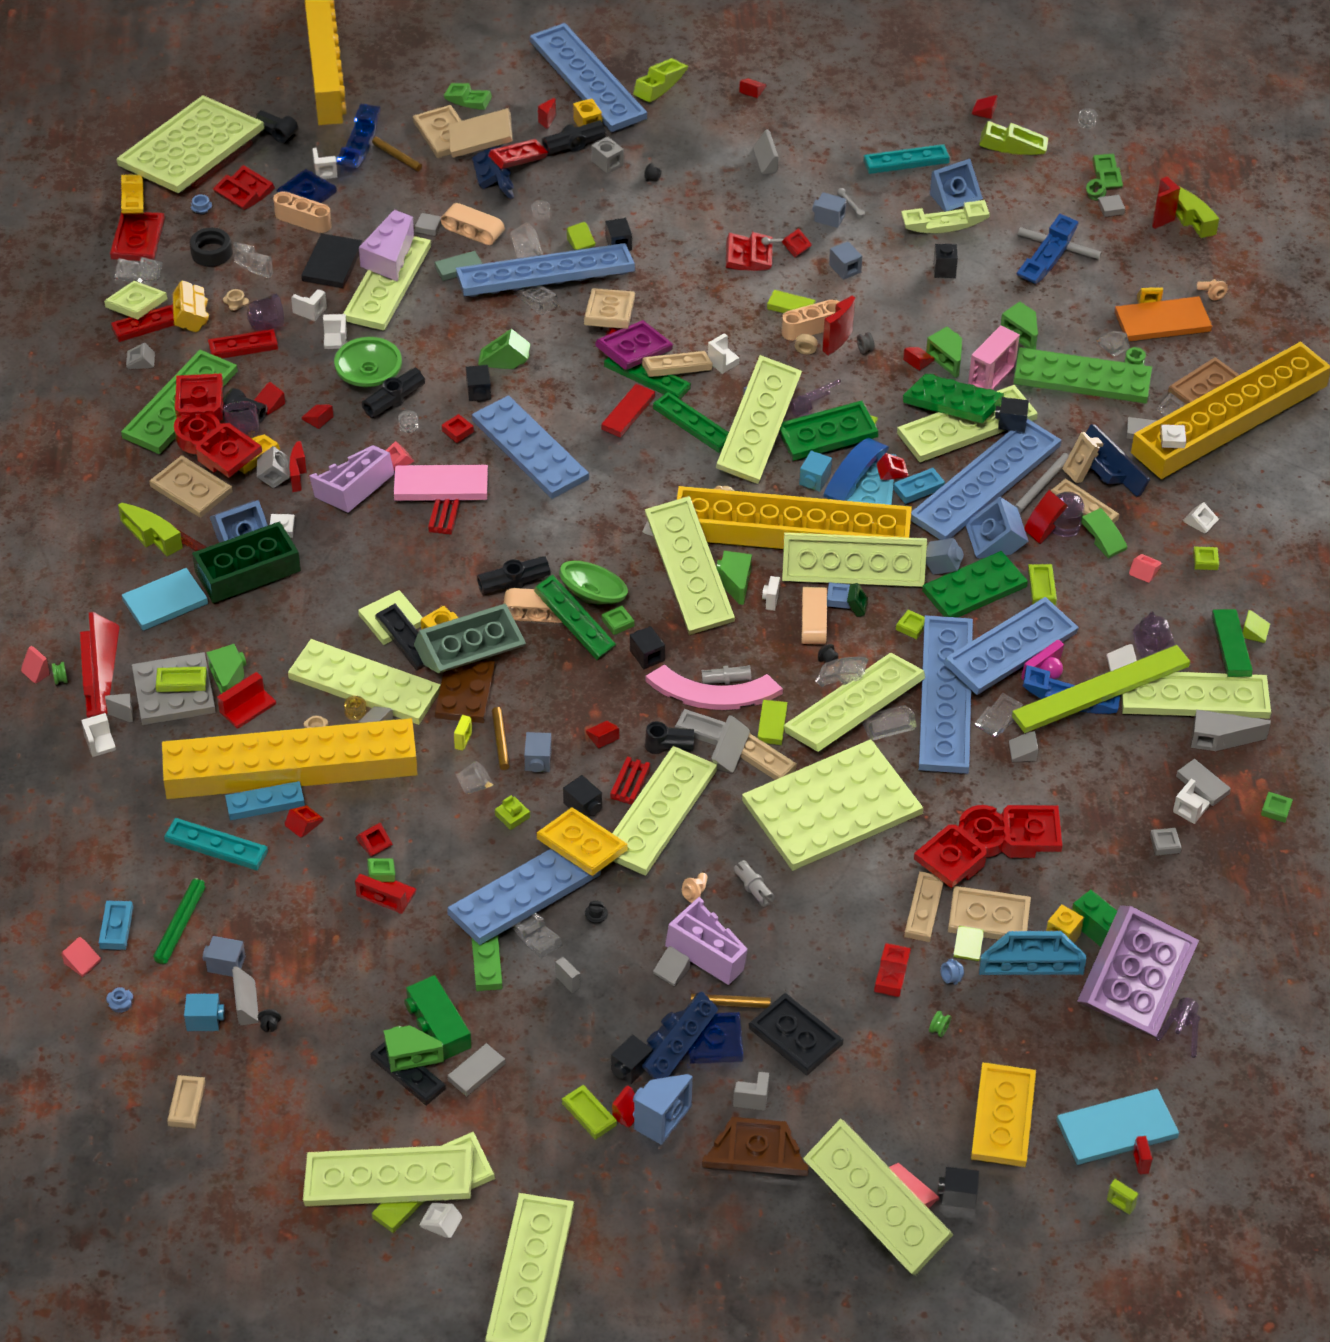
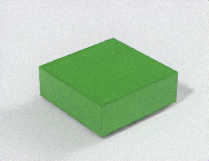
(618, 620)
(1276, 807)
(381, 869)

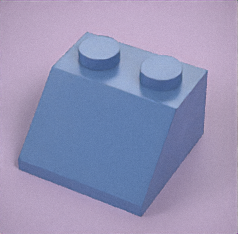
(238, 521)
(997, 529)
(662, 1106)

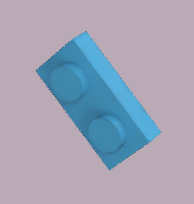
(918, 485)
(116, 925)

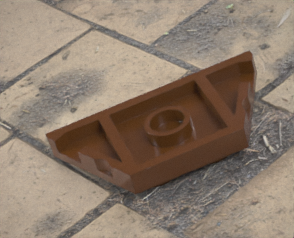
(756, 1147)

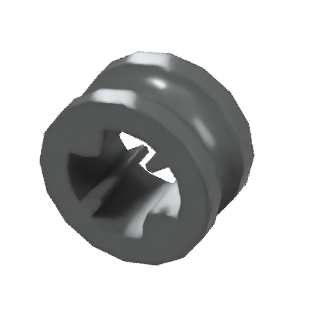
(865, 343)

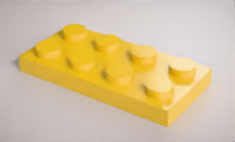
(1003, 1114)

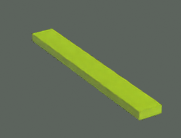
(1100, 689)

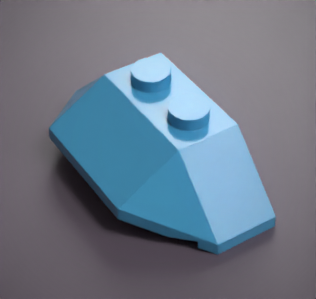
(1033, 955)

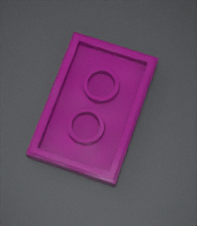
(631, 345)

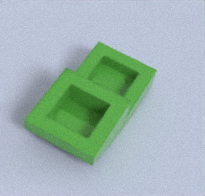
(463, 95)
(1107, 171)
(1106, 534)

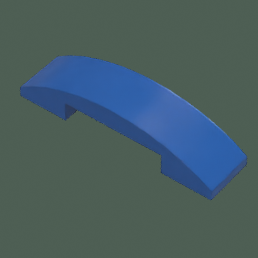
(1050, 250)
(853, 468)
(1040, 684)

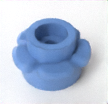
(200, 204)
(952, 971)
(119, 1005)

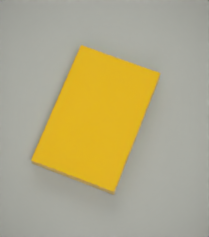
(582, 841)

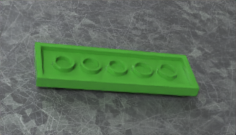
(1083, 375)
(155, 422)

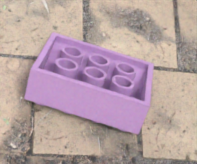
(1138, 970)

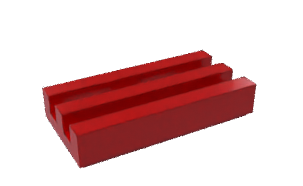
(456, 502)
(644, 768)

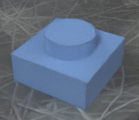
(838, 595)

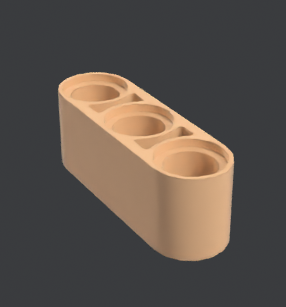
(302, 212)
(472, 224)
(807, 319)
(528, 606)
(814, 615)

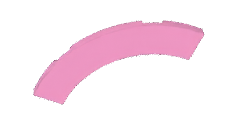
(713, 696)

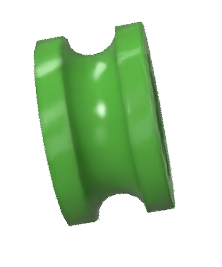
(1091, 187)
(1137, 353)
(59, 673)
(940, 1024)

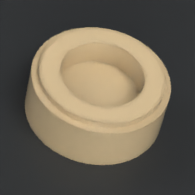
(806, 344)

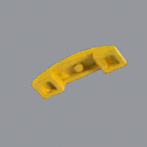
(132, 194)

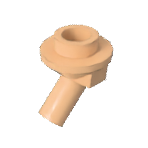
(1215, 289)
(693, 887)

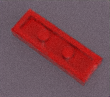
(518, 153)
(150, 322)
(243, 344)
(628, 410)

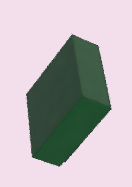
(857, 599)

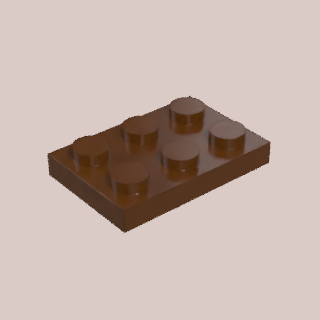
(465, 692)

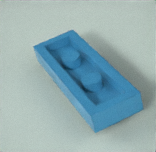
(264, 800)

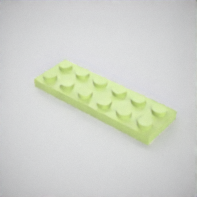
(380, 296)
(758, 419)
(945, 433)
(854, 559)
(689, 565)
(354, 675)
(1187, 691)
(854, 702)
(662, 808)
(388, 1175)
(878, 1197)
(530, 1270)

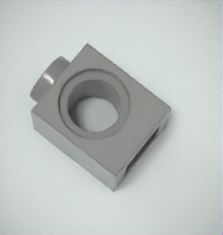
(607, 155)
(273, 467)

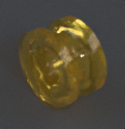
(358, 702)

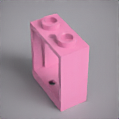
(994, 359)

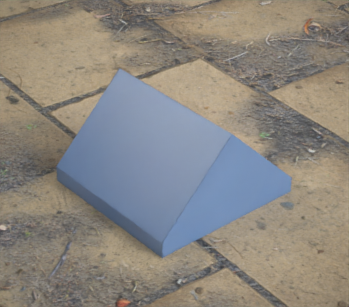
(955, 185)

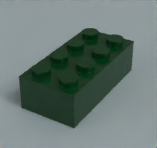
(246, 562)

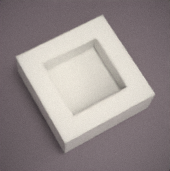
(1173, 436)
(286, 520)
(771, 593)

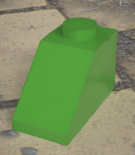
(1023, 322)
(946, 349)
(505, 351)
(735, 574)
(226, 666)
(411, 1048)

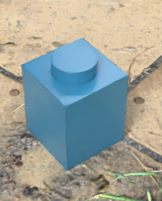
(815, 471)
(203, 1012)

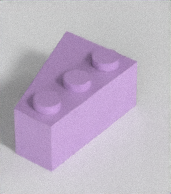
(387, 245)
(353, 480)
(707, 942)

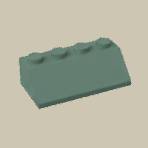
(468, 639)

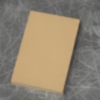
(435, 128)
(480, 133)
(609, 308)
(191, 486)
(988, 911)

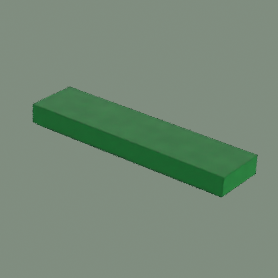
(661, 384)
(691, 421)
(574, 617)
(1232, 643)

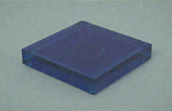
(309, 186)
(719, 1041)

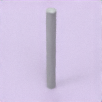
(1071, 246)
(1041, 483)

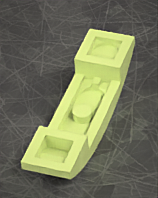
(947, 221)

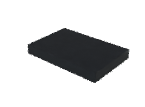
(331, 260)
(796, 1034)

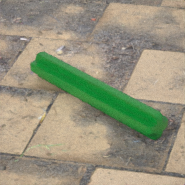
(179, 921)

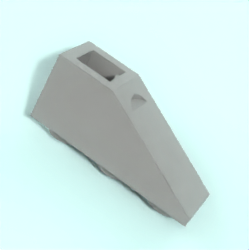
(1222, 731)

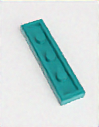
(906, 159)
(216, 844)

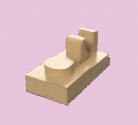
(1081, 457)

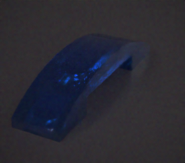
(361, 136)

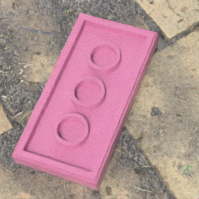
(440, 482)

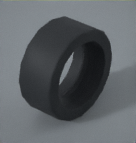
(210, 236)

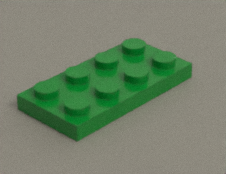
(953, 398)
(828, 430)
(975, 585)

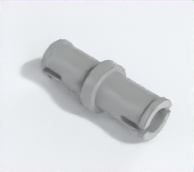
(726, 675)
(753, 883)

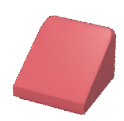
(399, 455)
(1144, 568)
(35, 665)
(80, 957)

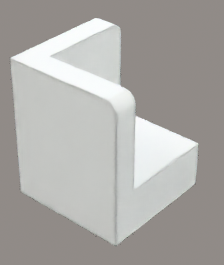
(325, 166)
(309, 307)
(334, 331)
(720, 355)
(98, 735)
(1190, 804)

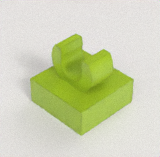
(512, 812)

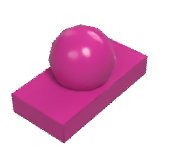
(1048, 660)

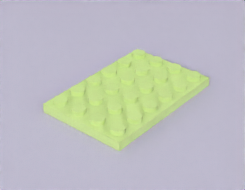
(190, 144)
(832, 804)

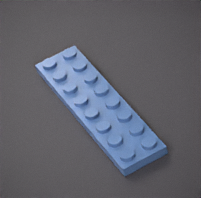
(588, 76)
(545, 269)
(984, 480)
(944, 698)

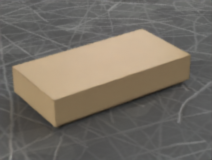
(186, 1101)

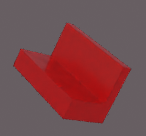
(1166, 202)
(245, 701)
(386, 894)

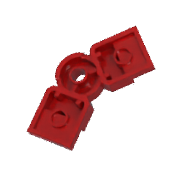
(199, 427)
(983, 833)

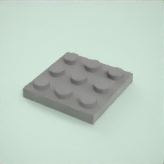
(169, 706)

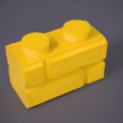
(189, 306)

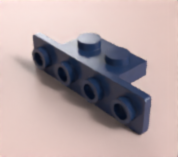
(489, 172)
(1115, 465)
(677, 1035)

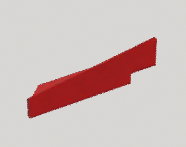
(98, 662)

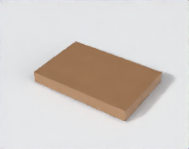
(1202, 380)

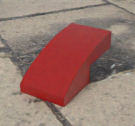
(297, 466)
(1044, 515)
(892, 970)

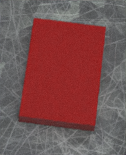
(137, 236)

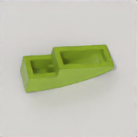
(659, 79)
(1012, 139)
(1196, 213)
(150, 528)

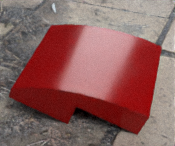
(244, 188)
(748, 253)
(838, 325)

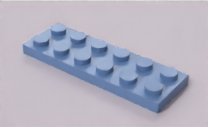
(530, 447)
(1010, 645)
(517, 895)

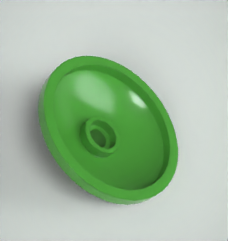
(367, 361)
(592, 583)

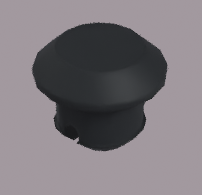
(652, 172)
(827, 653)
(596, 911)
(269, 1019)

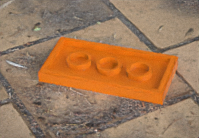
(1163, 318)

